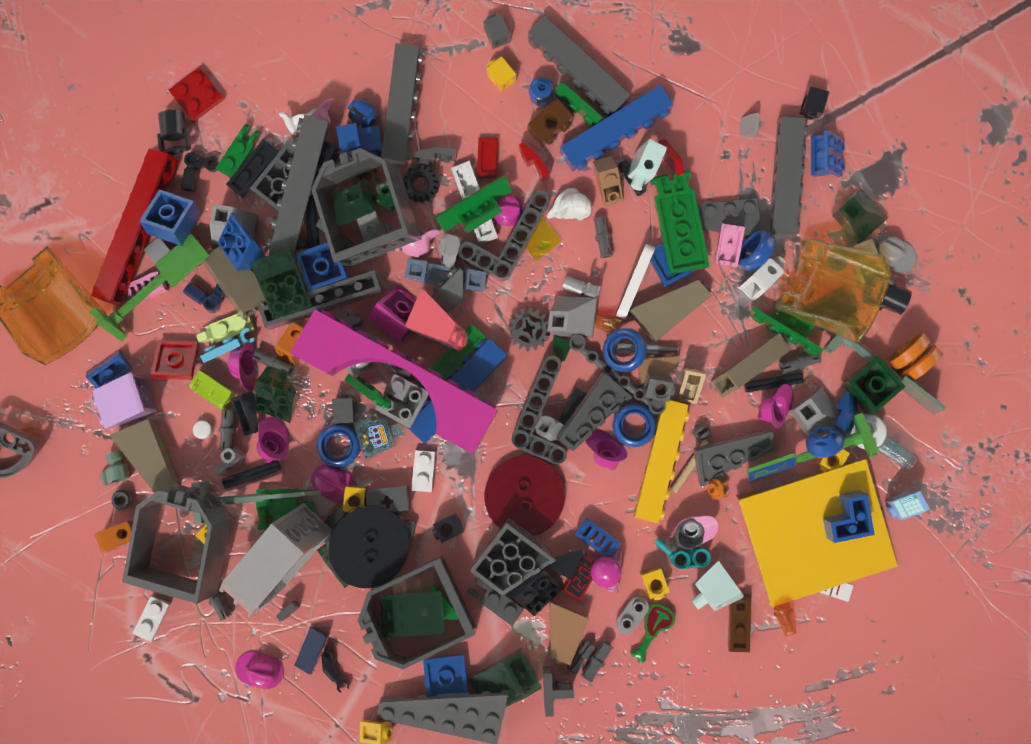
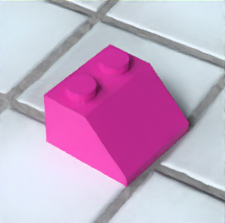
(393, 312)

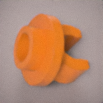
(716, 489)

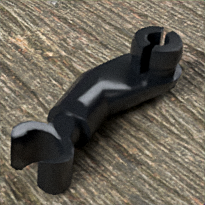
(328, 666)

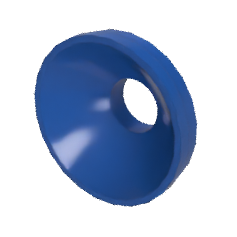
(827, 445)

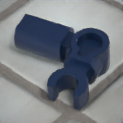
(210, 303)

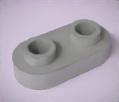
(630, 614)

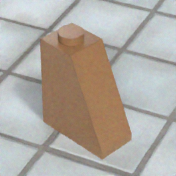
(565, 632)

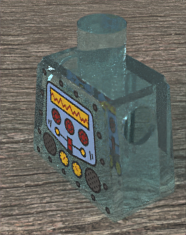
(377, 436)

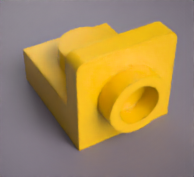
(375, 732)

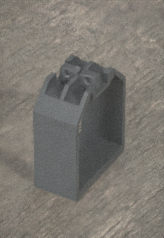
(349, 167)
(142, 539)
(381, 646)

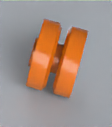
(916, 357)

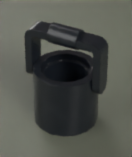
(173, 128)
(896, 298)

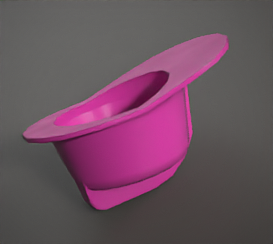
(512, 210)
(243, 366)
(777, 406)
(272, 439)
(606, 449)
(332, 482)
(259, 670)

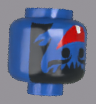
(541, 91)
(362, 113)

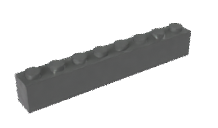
(298, 184)

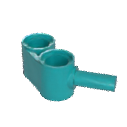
(689, 554)

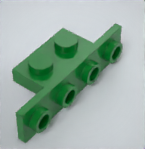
(476, 208)
(790, 326)

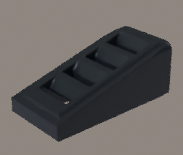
(246, 412)

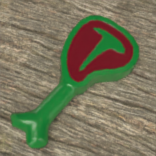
(656, 620)

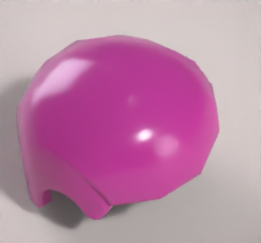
(606, 571)

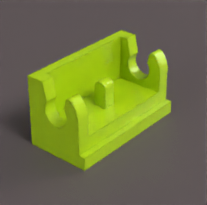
(212, 390)

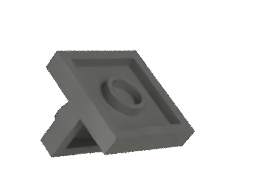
(558, 690)

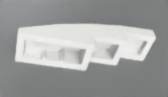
(468, 185)

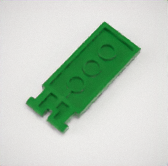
(680, 224)

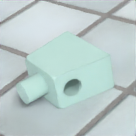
(646, 163)
(716, 589)

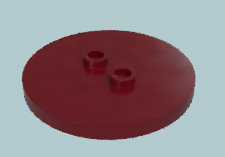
(525, 492)

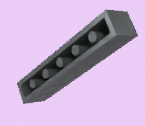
(577, 66)
(401, 104)
(787, 177)
(329, 298)

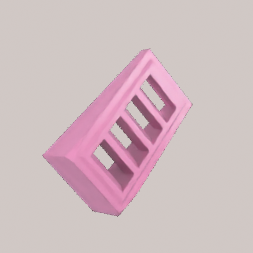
(147, 279)

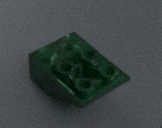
(281, 283)
(412, 614)
(510, 674)

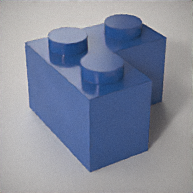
(352, 138)
(855, 520)

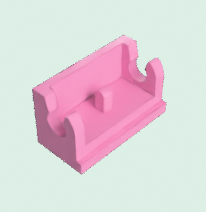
(729, 245)

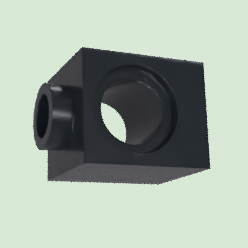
(814, 103)
(454, 521)

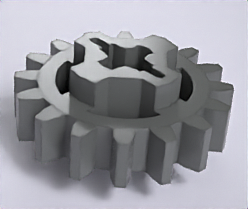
(538, 326)

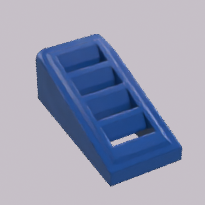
(583, 529)

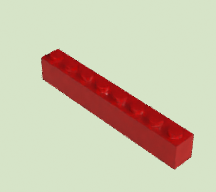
(130, 235)

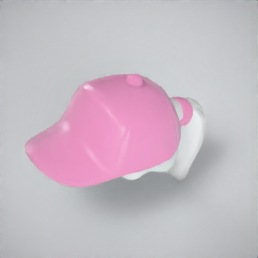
(320, 113)

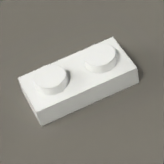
(423, 471)
(151, 618)

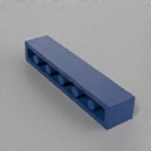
(616, 128)
(470, 376)

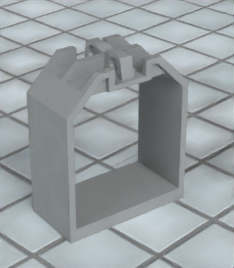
(275, 559)

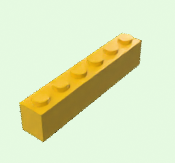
(660, 462)

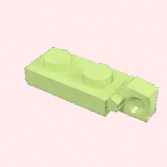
(225, 329)

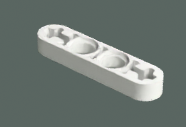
(635, 281)

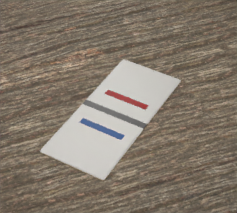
(841, 592)

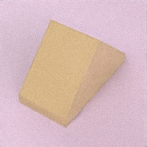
(690, 385)

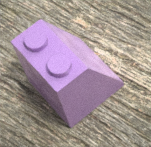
(123, 401)

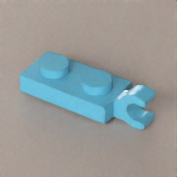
(229, 344)

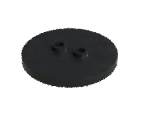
(368, 546)

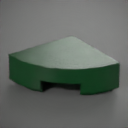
(560, 347)

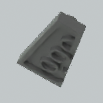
(737, 212)
(730, 454)

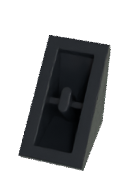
(569, 564)

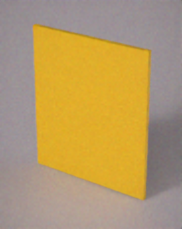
(792, 539)

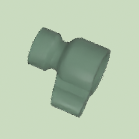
(116, 471)

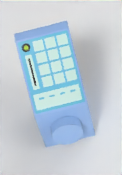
(906, 504)

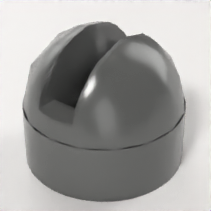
(699, 428)

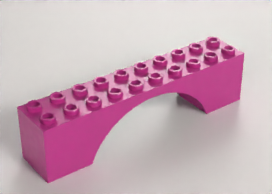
(336, 346)

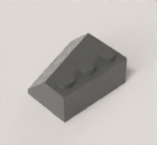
(270, 181)
(511, 558)

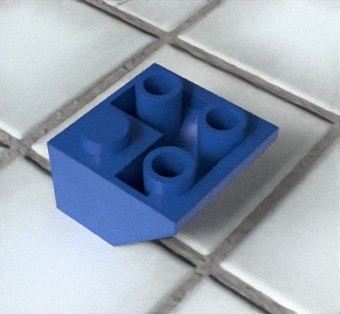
(239, 244)

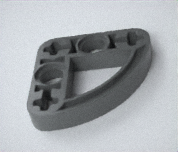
(22, 438)

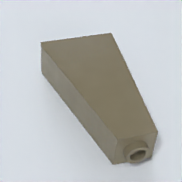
(238, 286)
(666, 311)
(751, 365)
(147, 454)

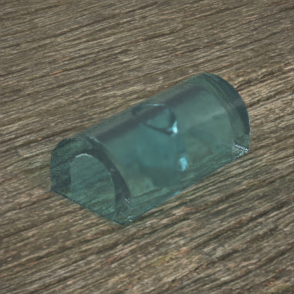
(897, 454)

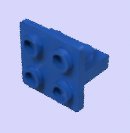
(827, 155)

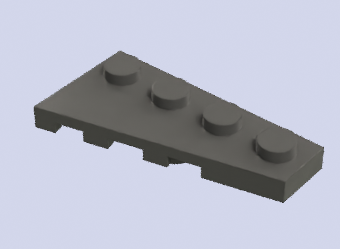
(598, 404)

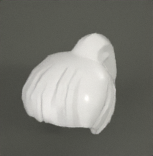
(571, 205)

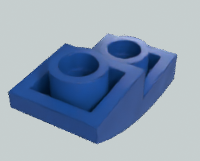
(848, 409)

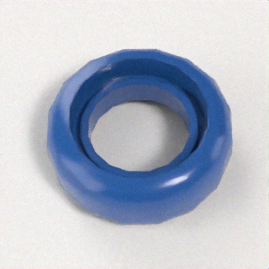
(756, 250)
(609, 349)
(650, 422)
(322, 448)

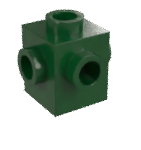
(384, 196)

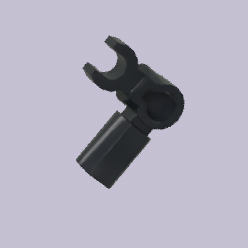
(195, 162)

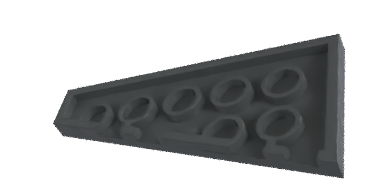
(454, 714)

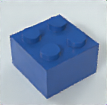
(170, 217)
(319, 267)

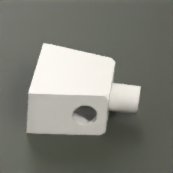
(763, 278)

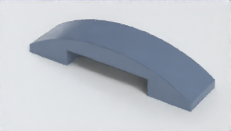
(432, 274)

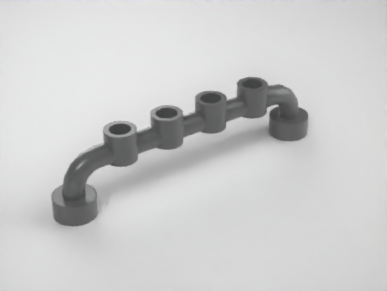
(578, 343)

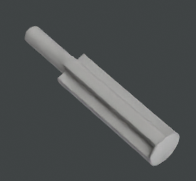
(652, 348)

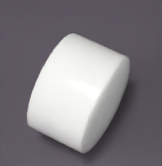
(202, 429)

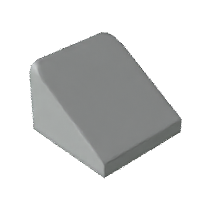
(749, 125)

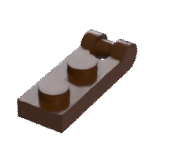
(740, 625)

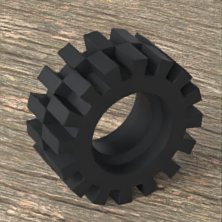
(426, 194)

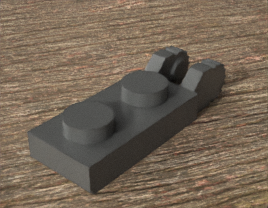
(498, 604)

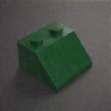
(873, 385)

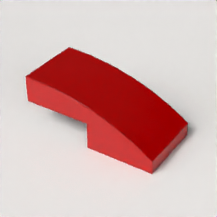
(531, 158)

